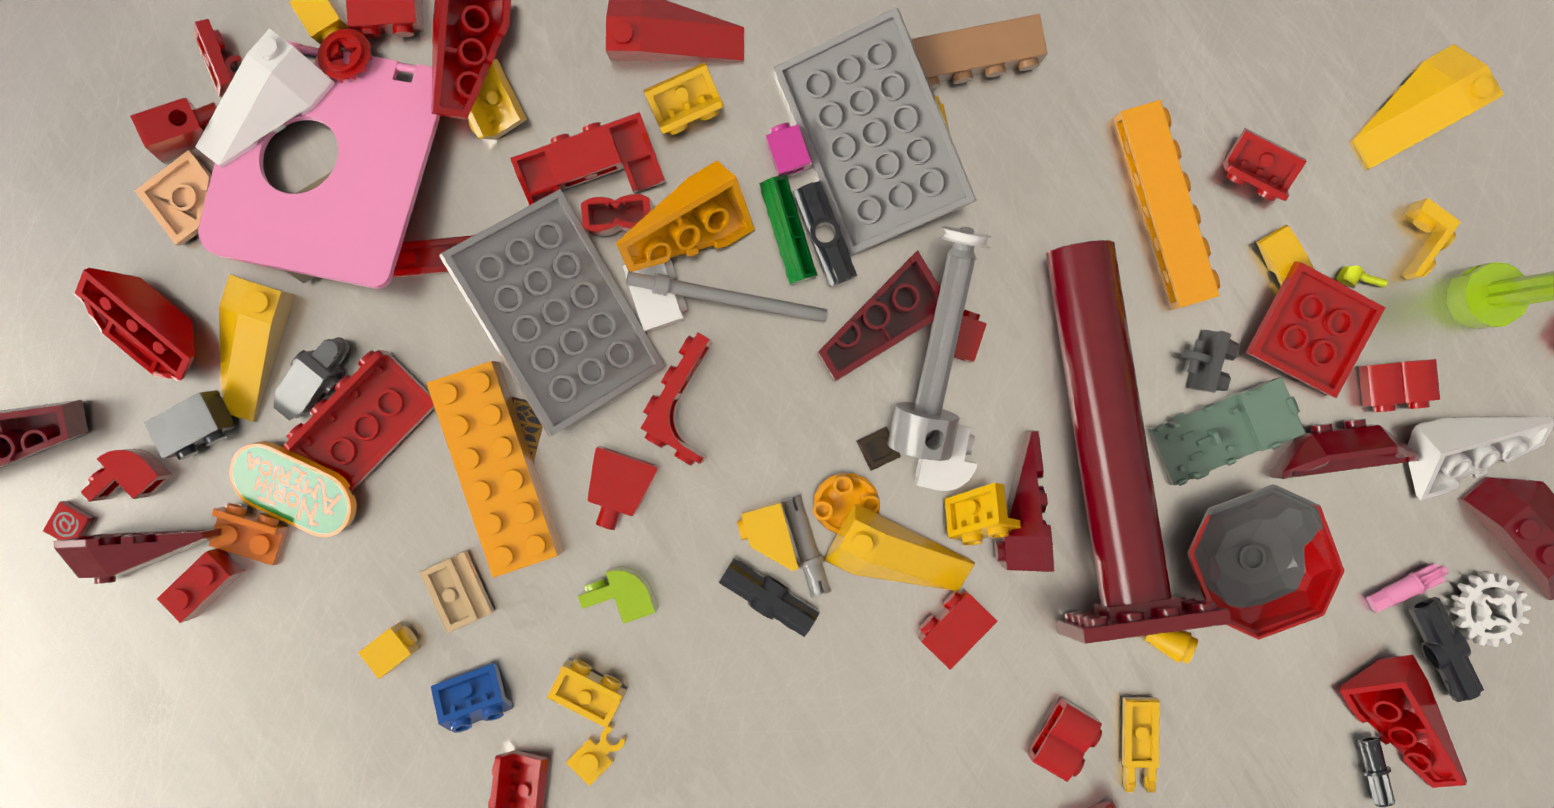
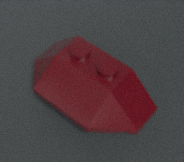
(1341, 449)
(1521, 521)

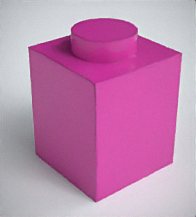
(788, 149)

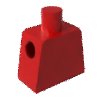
(172, 127)
(618, 484)

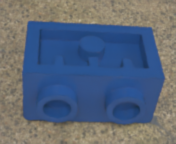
(470, 699)

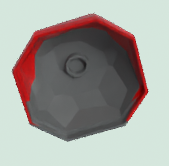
(1266, 560)

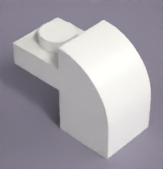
(949, 473)

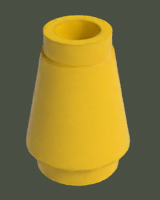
(1175, 645)

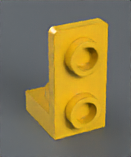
(1434, 219)

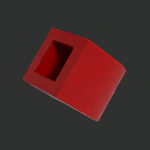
(132, 469)

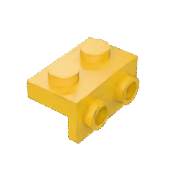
(684, 99)
(496, 106)
(587, 692)

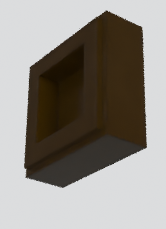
(876, 450)

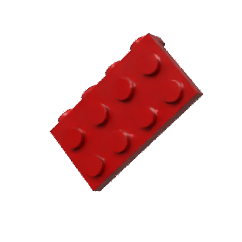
(362, 418)

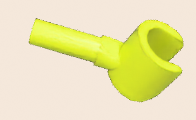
(1351, 275)

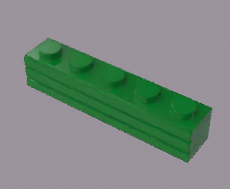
(788, 229)

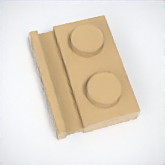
(456, 591)

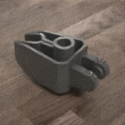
(311, 378)

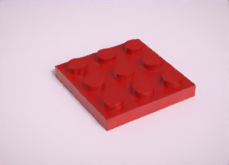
(1315, 329)

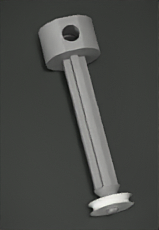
(923, 426)

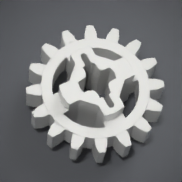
(1503, 603)

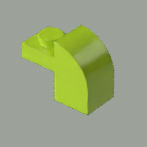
(627, 587)

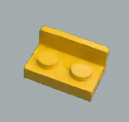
(979, 515)

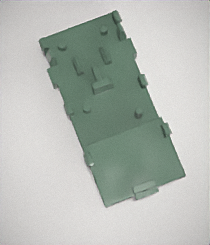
(1226, 431)

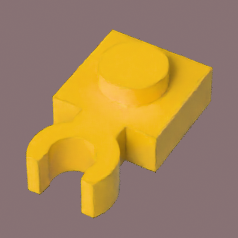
(593, 757)

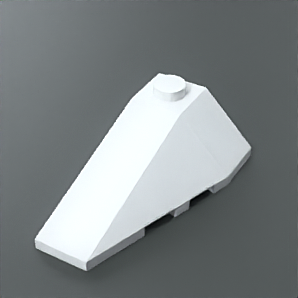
(264, 94)
(1468, 446)

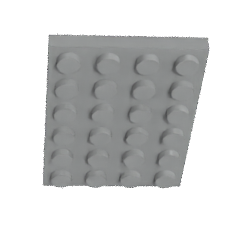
(875, 132)
(552, 311)

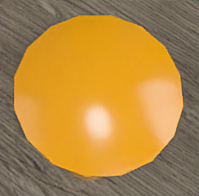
(839, 494)

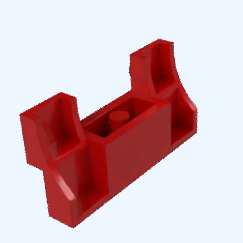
(589, 156)

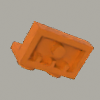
(249, 535)

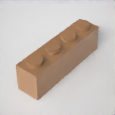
(982, 50)

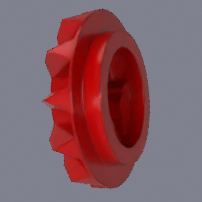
(331, 53)

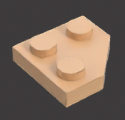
(178, 196)

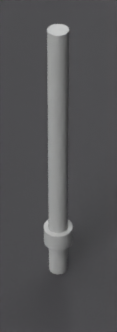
(662, 285)

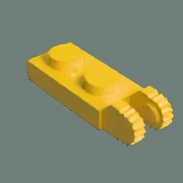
(1140, 741)

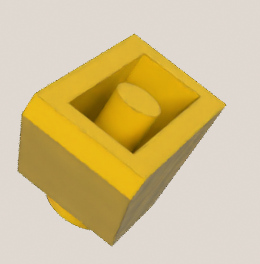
(769, 533)

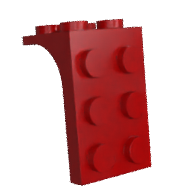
(660, 409)

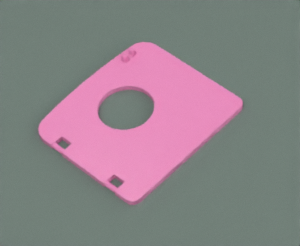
(360, 213)

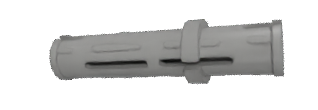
(806, 547)

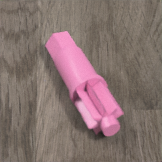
(1408, 587)

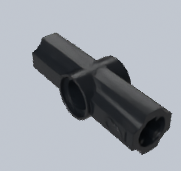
(816, 213)
(769, 597)
(1446, 649)

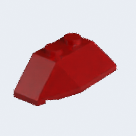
(139, 321)

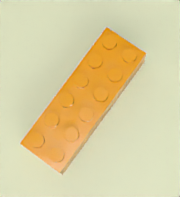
(495, 468)

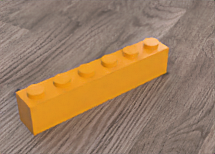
(1167, 205)

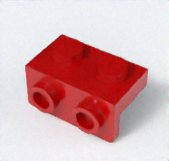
(1263, 165)
(518, 780)

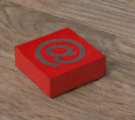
(67, 522)

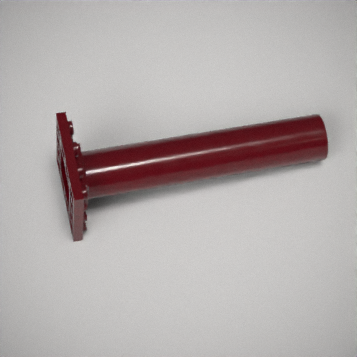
(1113, 457)

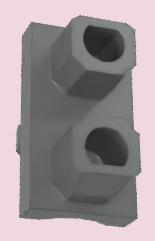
(1208, 360)

